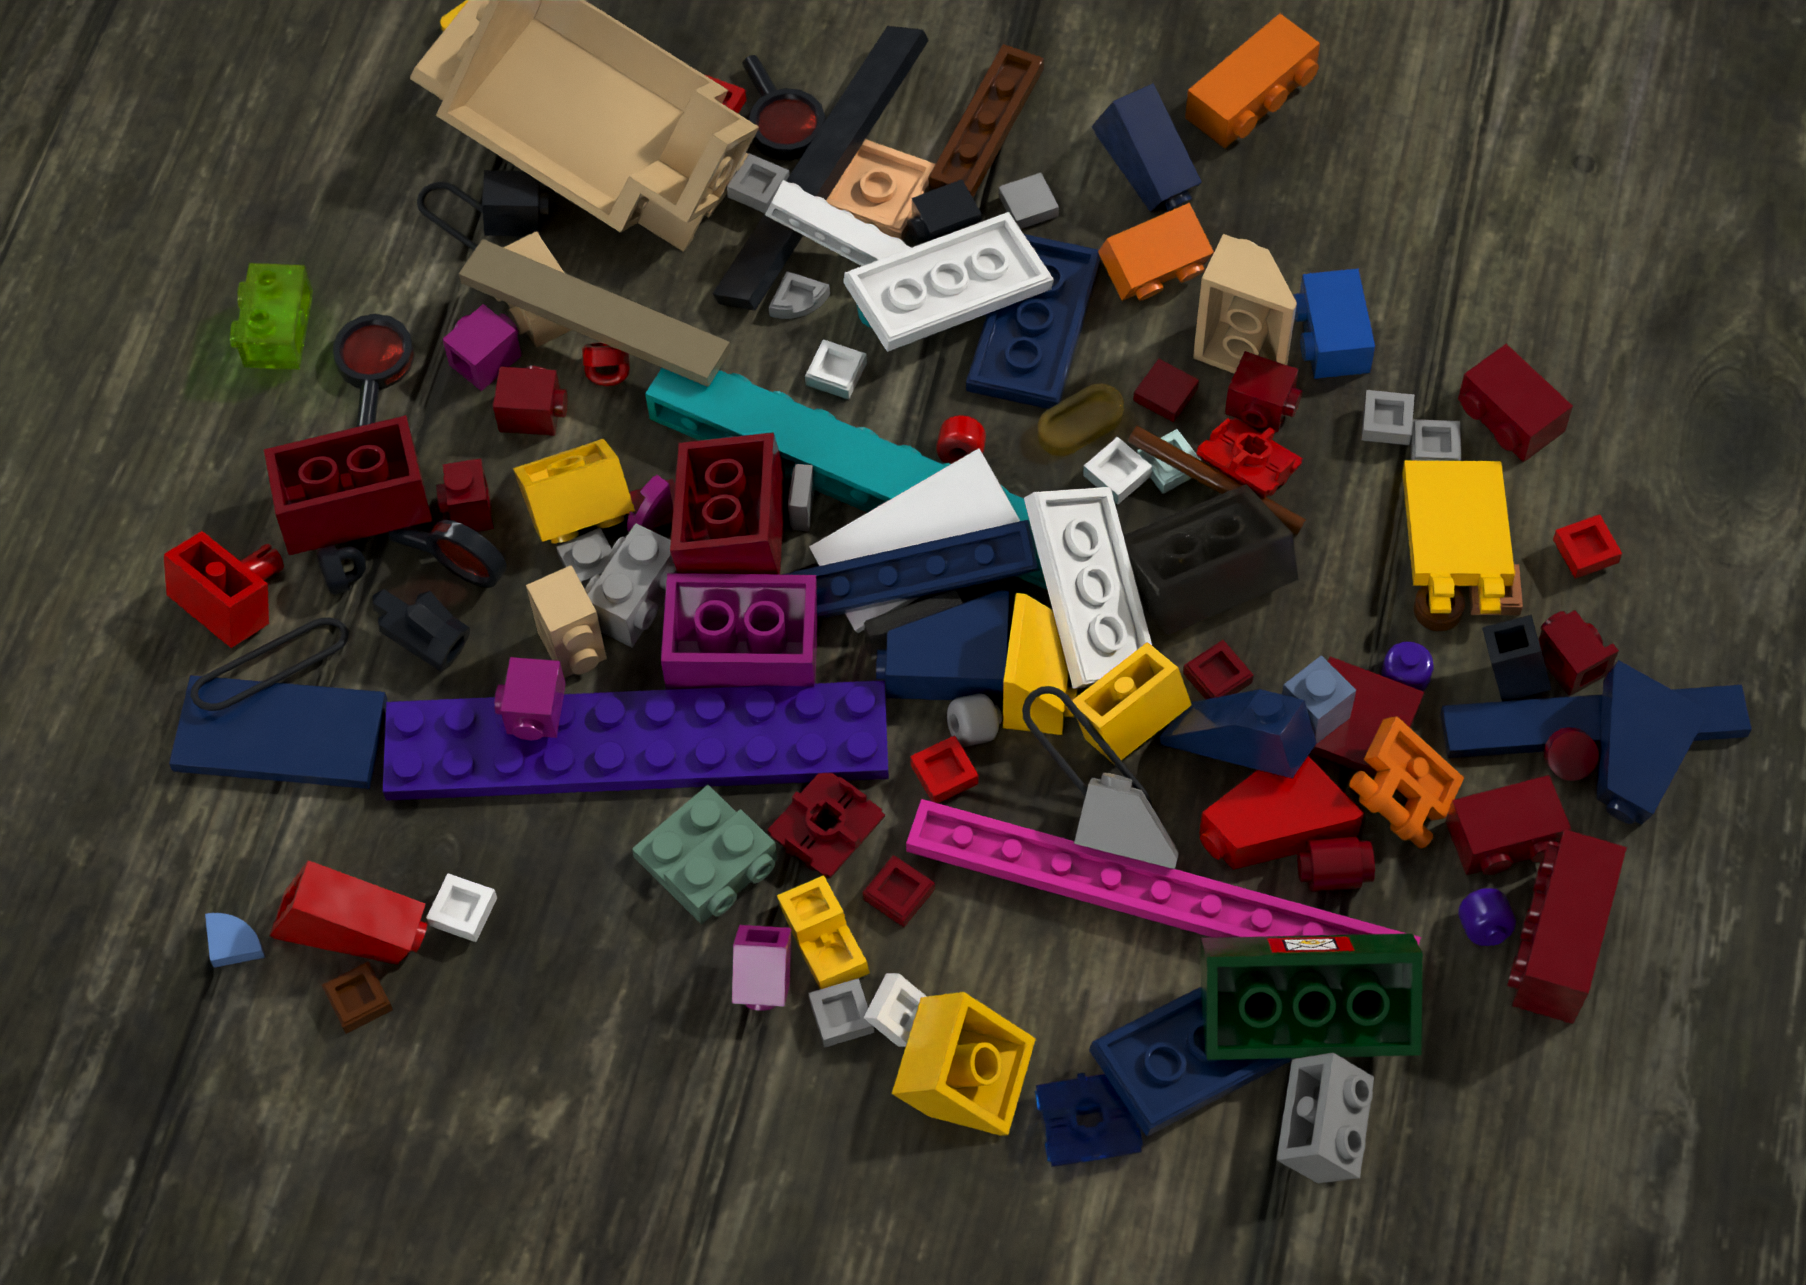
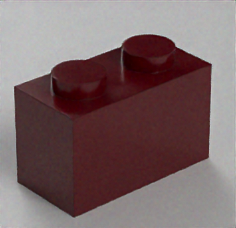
(1514, 403)
(1506, 825)

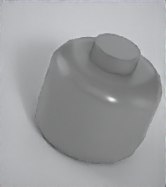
(973, 719)

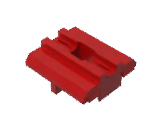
(1249, 456)

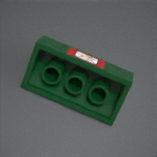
(1311, 996)

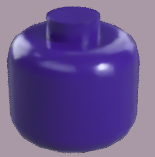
(1409, 665)
(1487, 917)

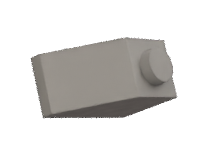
(1123, 823)

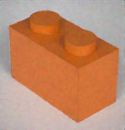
(1156, 253)

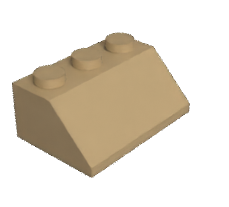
(1243, 307)

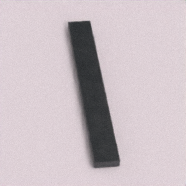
(824, 162)

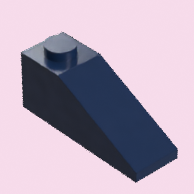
(1246, 729)

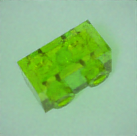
(272, 316)

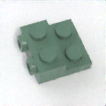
(707, 854)

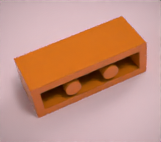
(1253, 81)

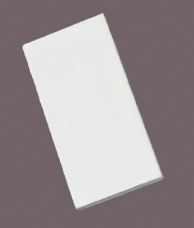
(948, 281)
(945, 505)
(1087, 579)

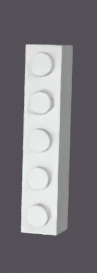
(831, 226)

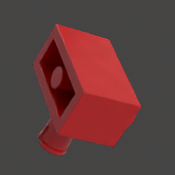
(219, 588)

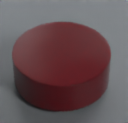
(1571, 753)

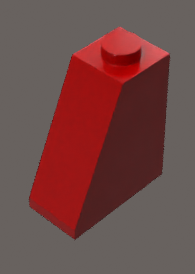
(1276, 815)
(348, 916)

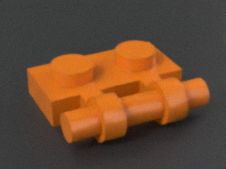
(1413, 769)

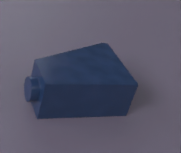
(1148, 149)
(949, 653)
(1641, 741)

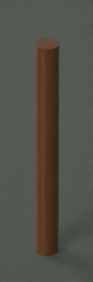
(1204, 473)

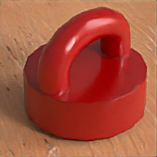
(602, 355)

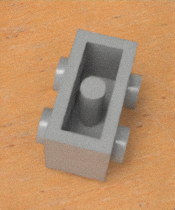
(632, 584)
(1325, 1118)

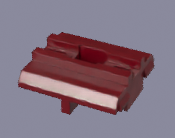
(826, 796)

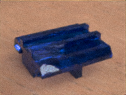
(1073, 1144)

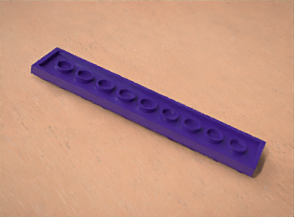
(640, 741)

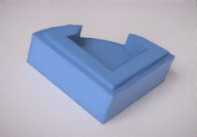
(231, 940)

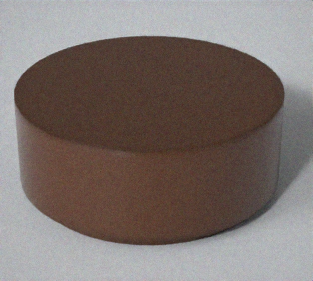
(1438, 621)

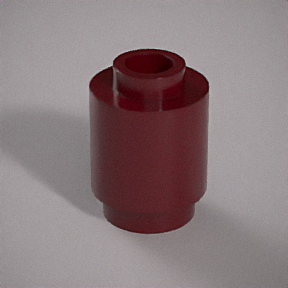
(1336, 864)

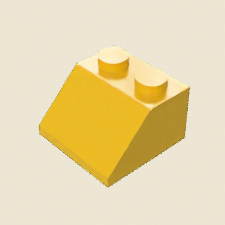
(574, 491)
(1033, 662)
(964, 1063)

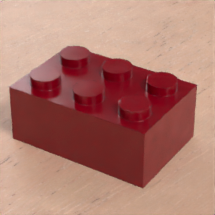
(347, 485)
(728, 506)
(1565, 925)

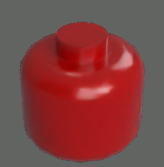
(959, 438)

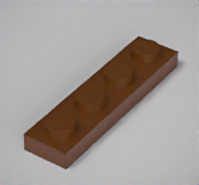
(988, 119)

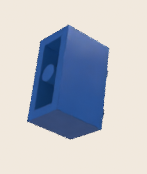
(1335, 323)

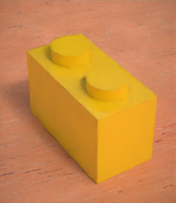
(1133, 701)

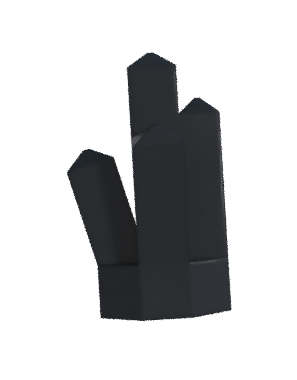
(422, 628)

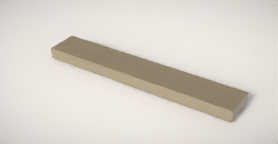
(595, 312)

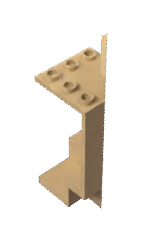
(589, 111)

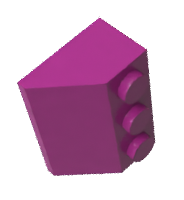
(739, 630)

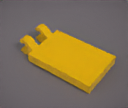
(1458, 530)

